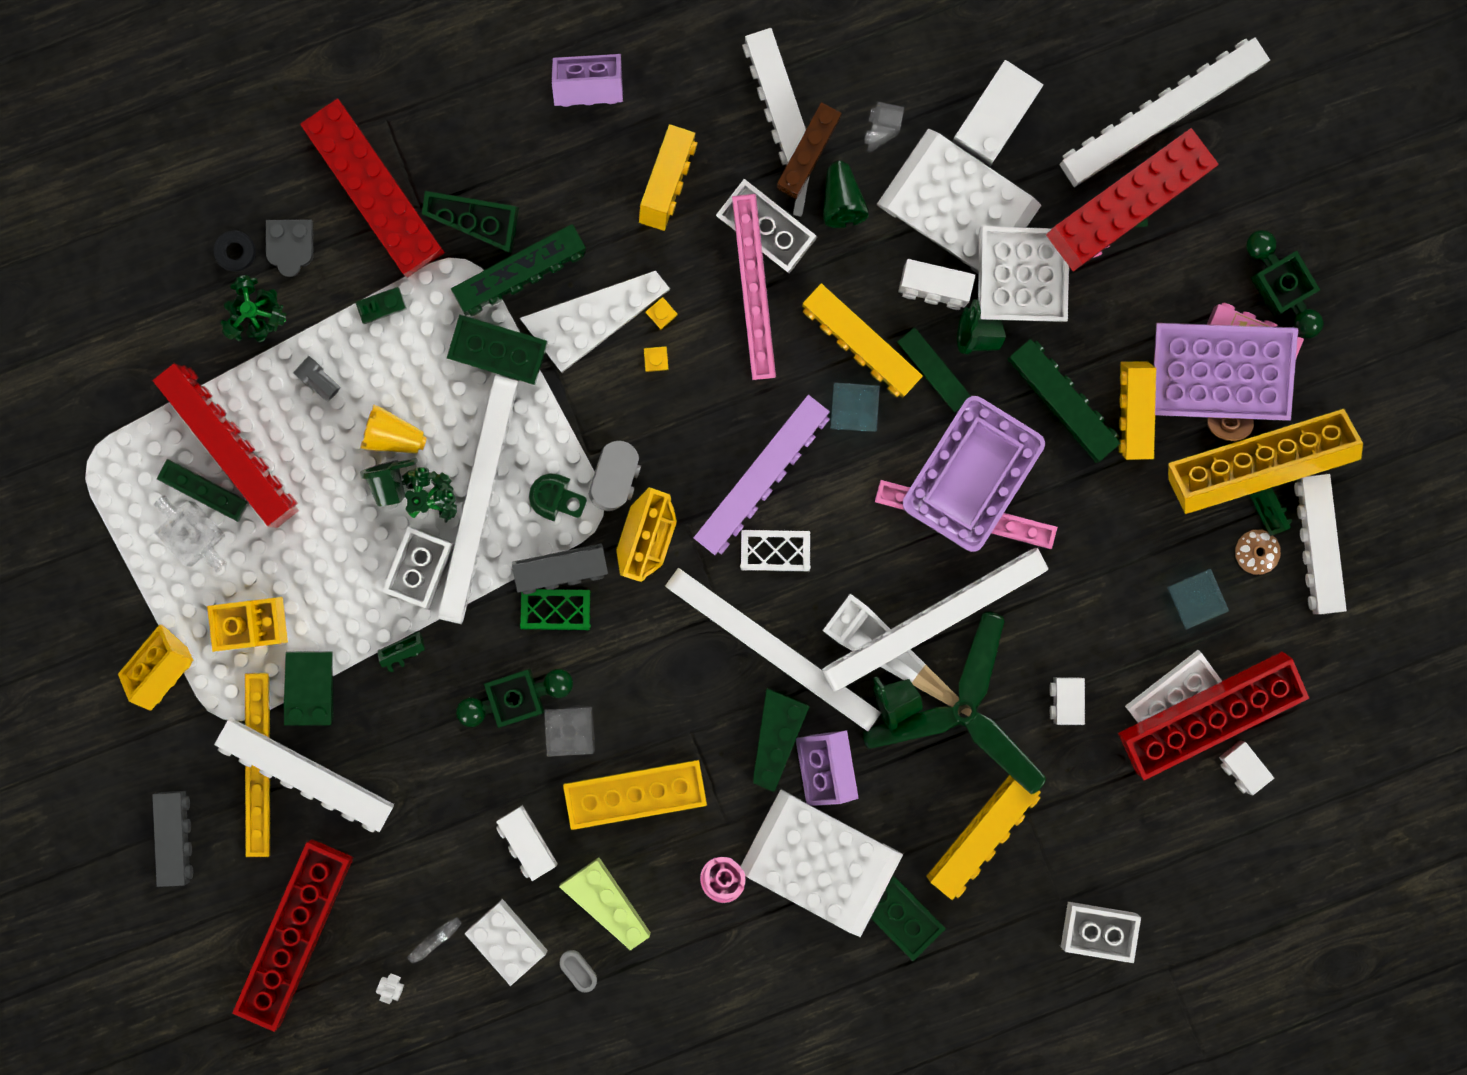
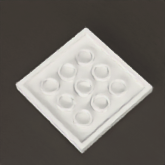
(1021, 276)

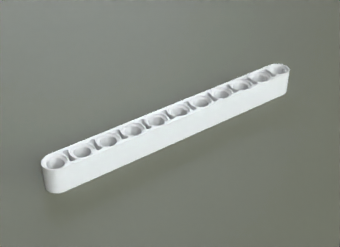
(478, 499)
(934, 619)
(771, 648)

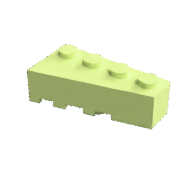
(605, 901)

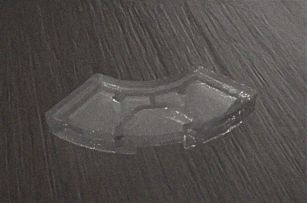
(434, 940)

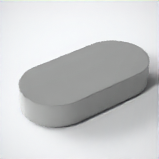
(799, 203)
(578, 971)

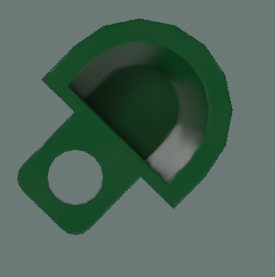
(978, 334)
(386, 481)
(550, 495)
(896, 701)

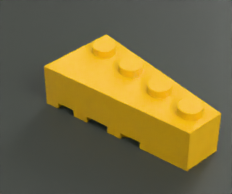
(666, 177)
(1137, 410)

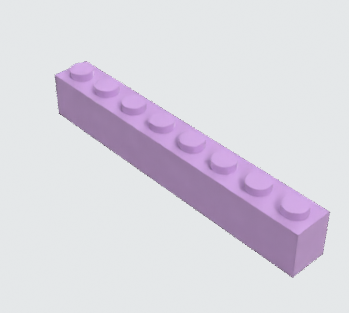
(761, 475)

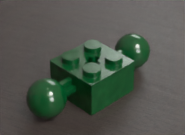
(1300, 285)
(472, 711)

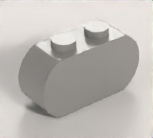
(614, 476)

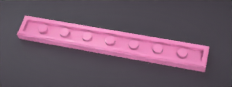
(754, 286)
(1008, 525)

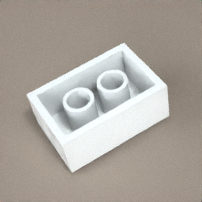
(936, 284)
(418, 567)
(1100, 932)
(506, 942)

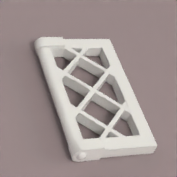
(764, 534)

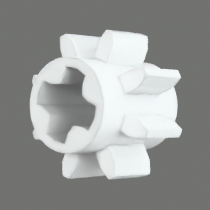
(390, 988)

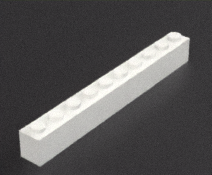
(1164, 112)

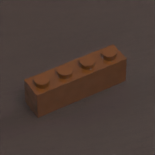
(809, 150)

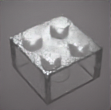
(569, 731)

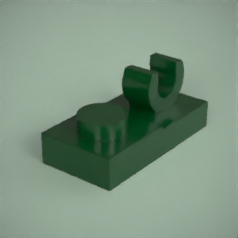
(381, 305)
(1270, 511)
(400, 650)

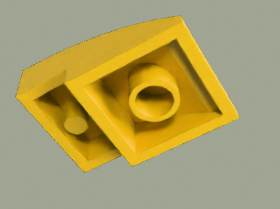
(247, 624)

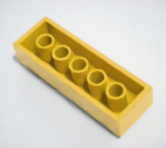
(981, 837)

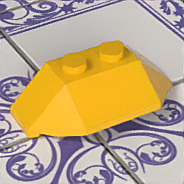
(646, 535)

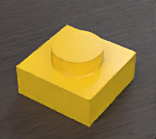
(661, 313)
(656, 359)

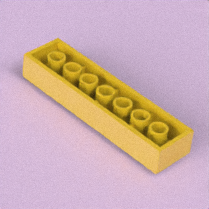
(1265, 461)

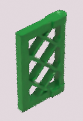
(566, 625)

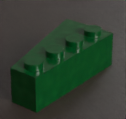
(481, 219)
(778, 731)

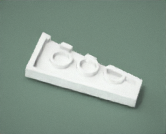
(1179, 684)

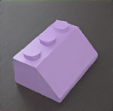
(587, 80)
(827, 768)

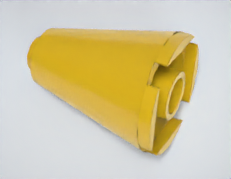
(390, 433)

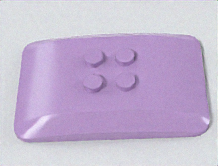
(973, 473)

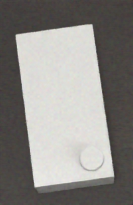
(997, 113)
(781, 234)

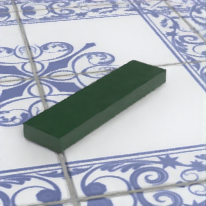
(934, 369)
(202, 490)

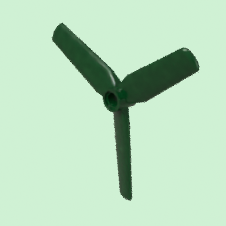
(983, 730)

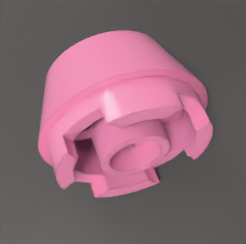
(722, 879)

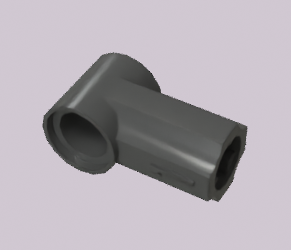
(313, 375)

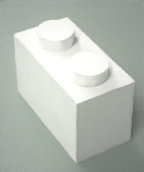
(1068, 701)
(1246, 768)

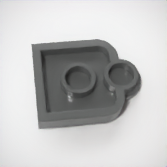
(289, 244)

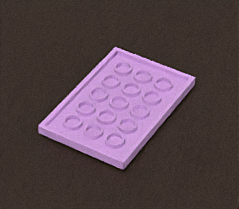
(1224, 371)

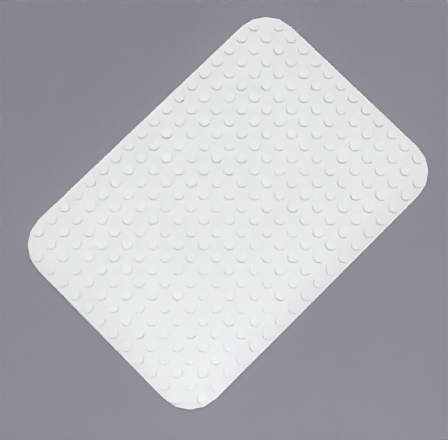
(339, 544)

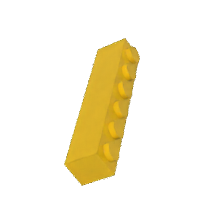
(861, 340)

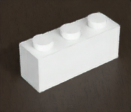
(526, 843)

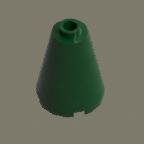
(843, 197)

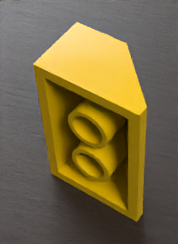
(155, 668)

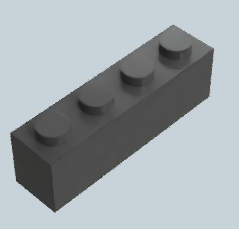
(559, 568)
(171, 838)

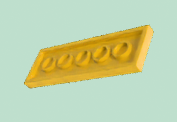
(635, 794)

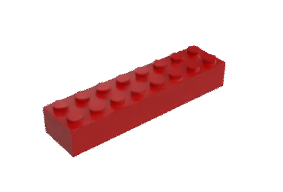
(372, 188)
(1131, 199)
(226, 445)
(1213, 715)
(293, 935)

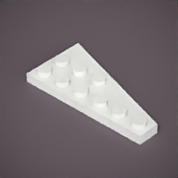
(587, 321)

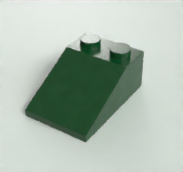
(308, 688)

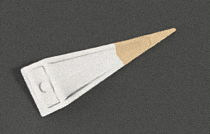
(857, 624)

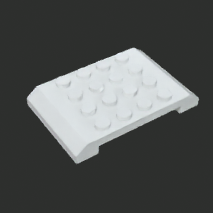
(952, 196)
(820, 863)

